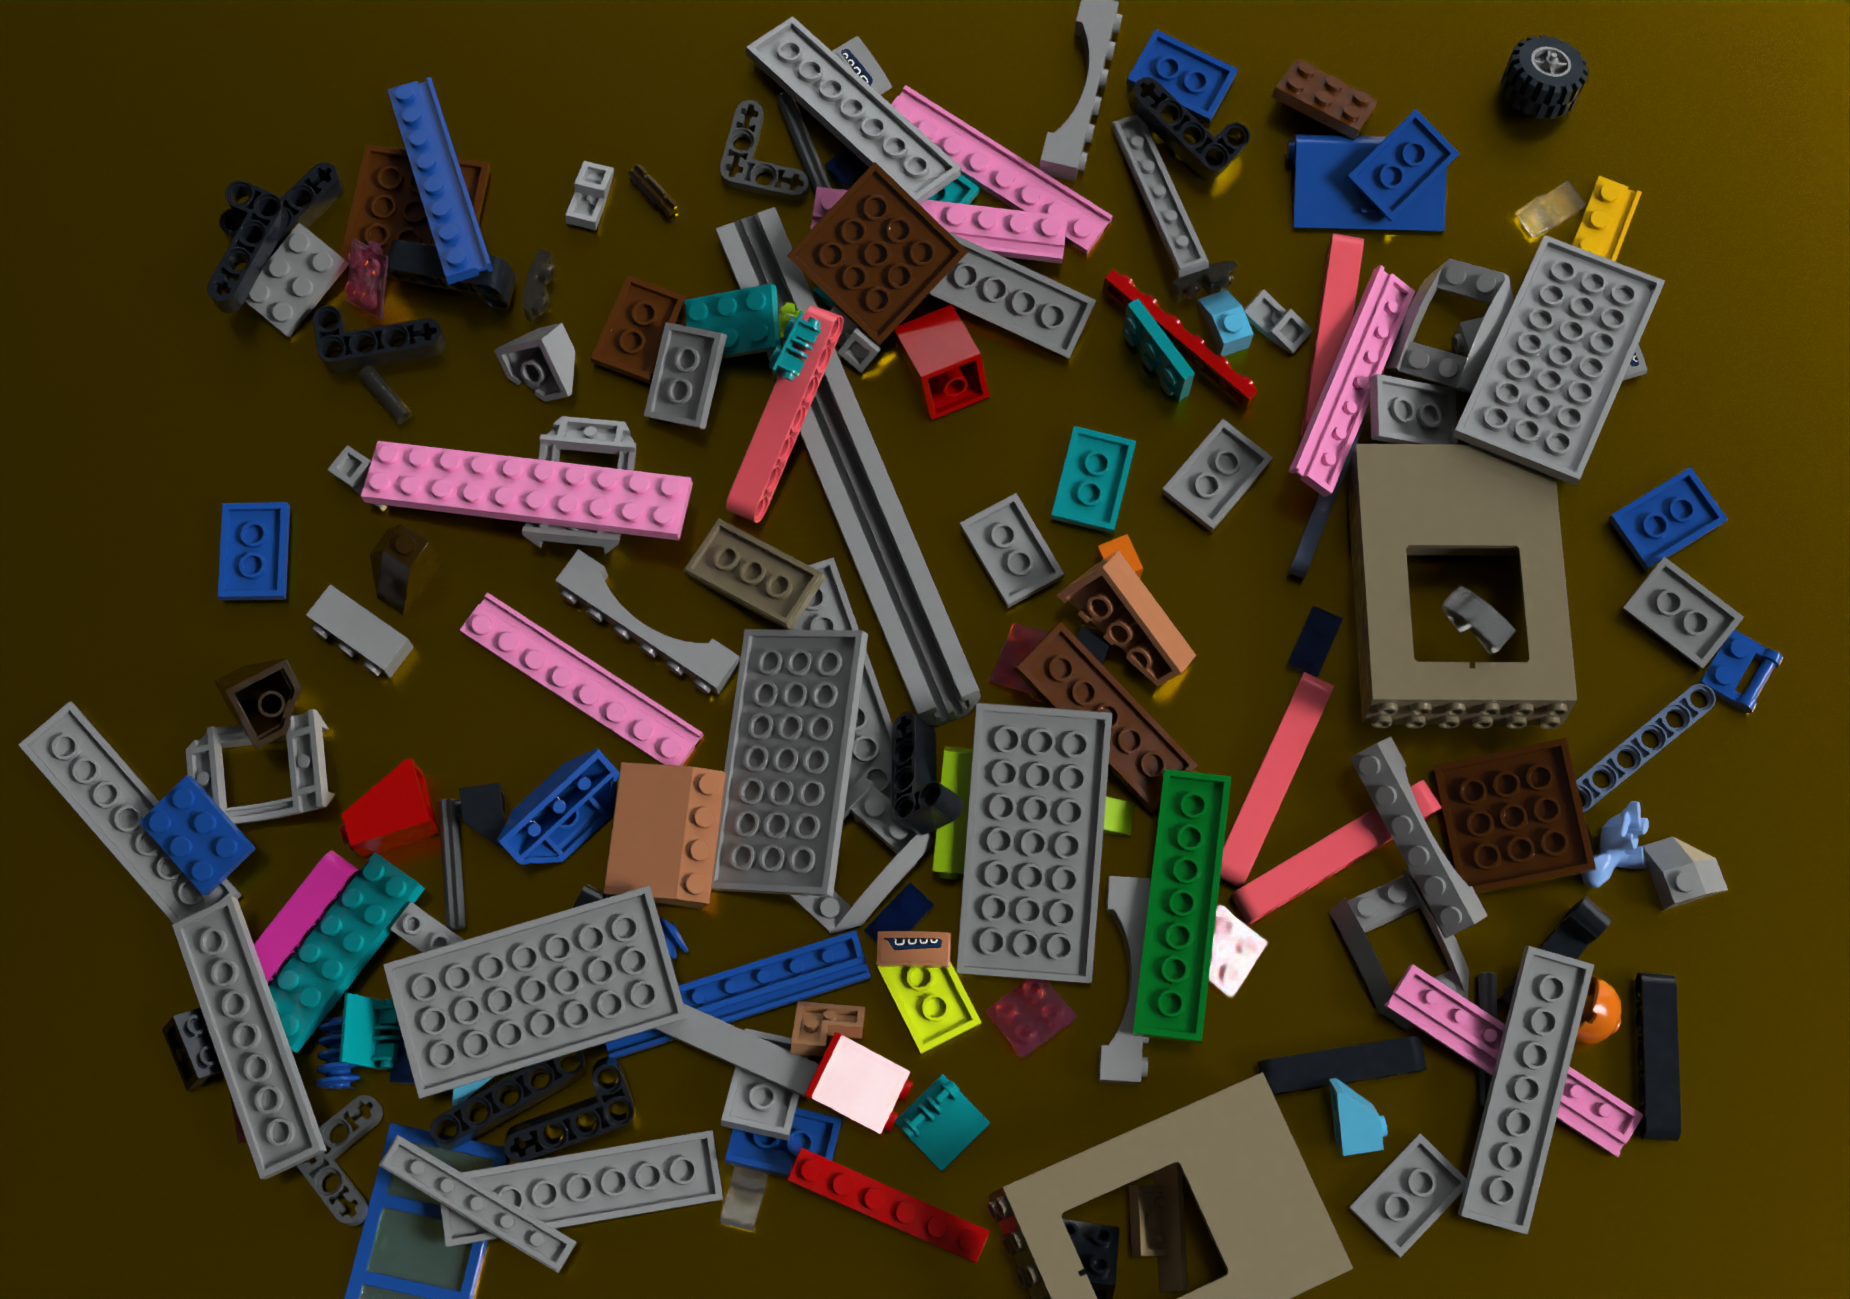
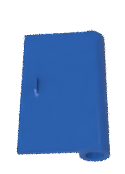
(1331, 201)

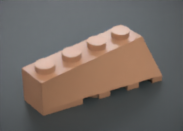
(1130, 618)

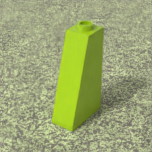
(951, 838)

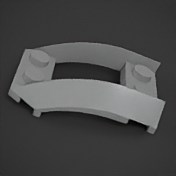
(1442, 366)
(586, 436)
(305, 764)
(875, 813)
(1378, 908)

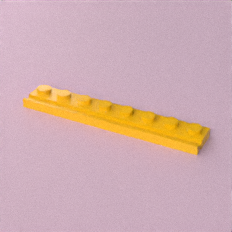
(1606, 218)

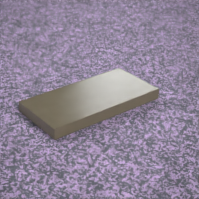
(754, 574)

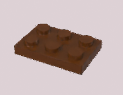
(1325, 98)
(636, 328)

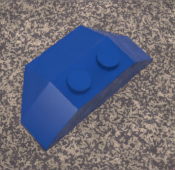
(562, 810)

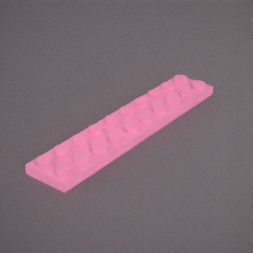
(528, 490)

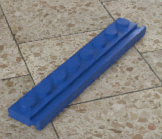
(440, 181)
(764, 986)

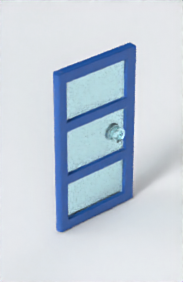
(403, 1234)

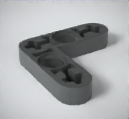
(751, 168)
(327, 1165)

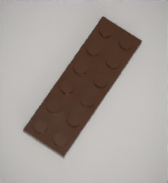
(1073, 679)

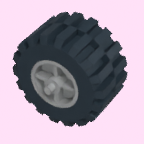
(1544, 77)

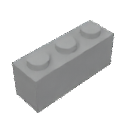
(359, 632)

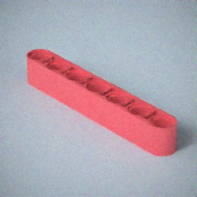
(1334, 313)
(782, 423)
(1273, 778)
(1322, 860)

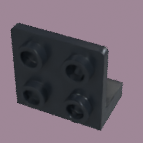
(192, 1048)
(1098, 1254)

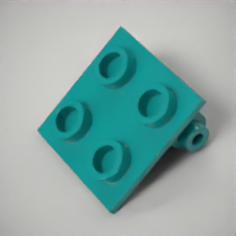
(788, 363)
(368, 1032)
(942, 1122)

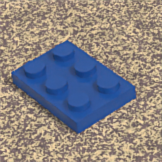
(1186, 73)
(1402, 165)
(1668, 518)
(254, 551)
(197, 835)
(775, 1156)

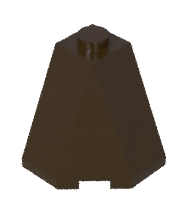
(402, 567)
(261, 699)

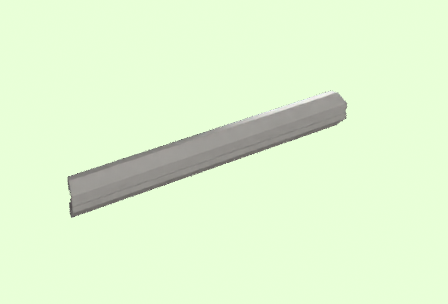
(863, 497)

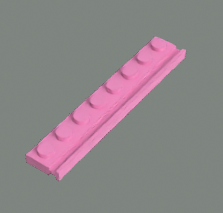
(1003, 172)
(996, 229)
(1348, 384)
(581, 682)
(1477, 1039)

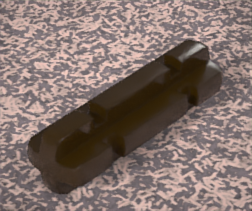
(653, 191)

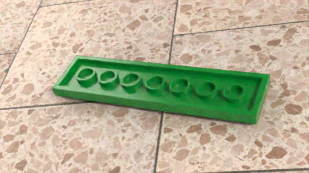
(1182, 906)

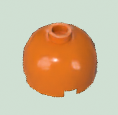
(1600, 1013)

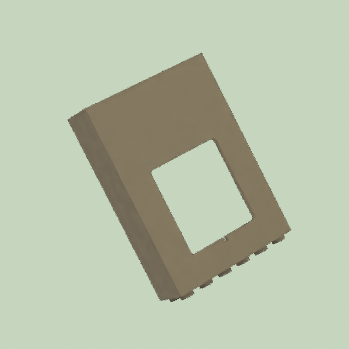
(1456, 504)
(1241, 1176)

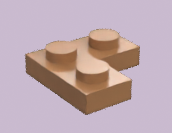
(818, 1021)

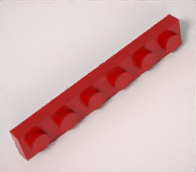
(1190, 346)
(887, 1205)

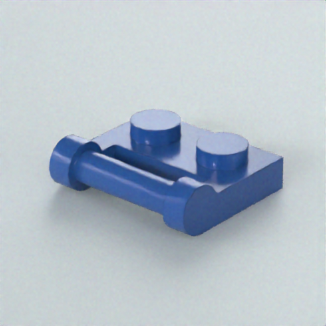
(1730, 665)

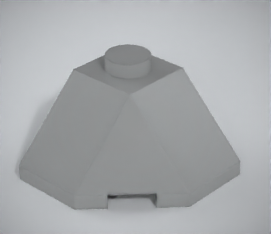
(541, 361)
(1682, 872)

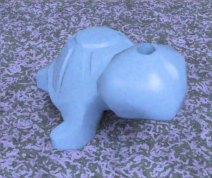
(1619, 845)

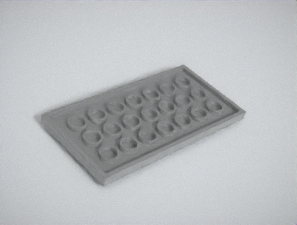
(1559, 360)
(789, 761)
(1034, 842)
(534, 991)

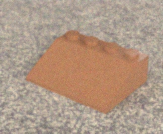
(665, 832)

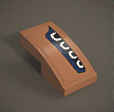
(914, 949)

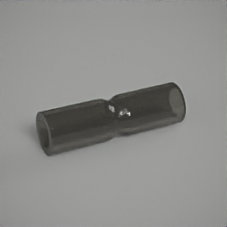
(387, 398)

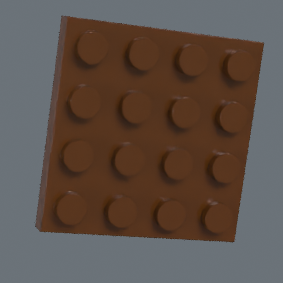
(389, 201)
(877, 253)
(1515, 816)

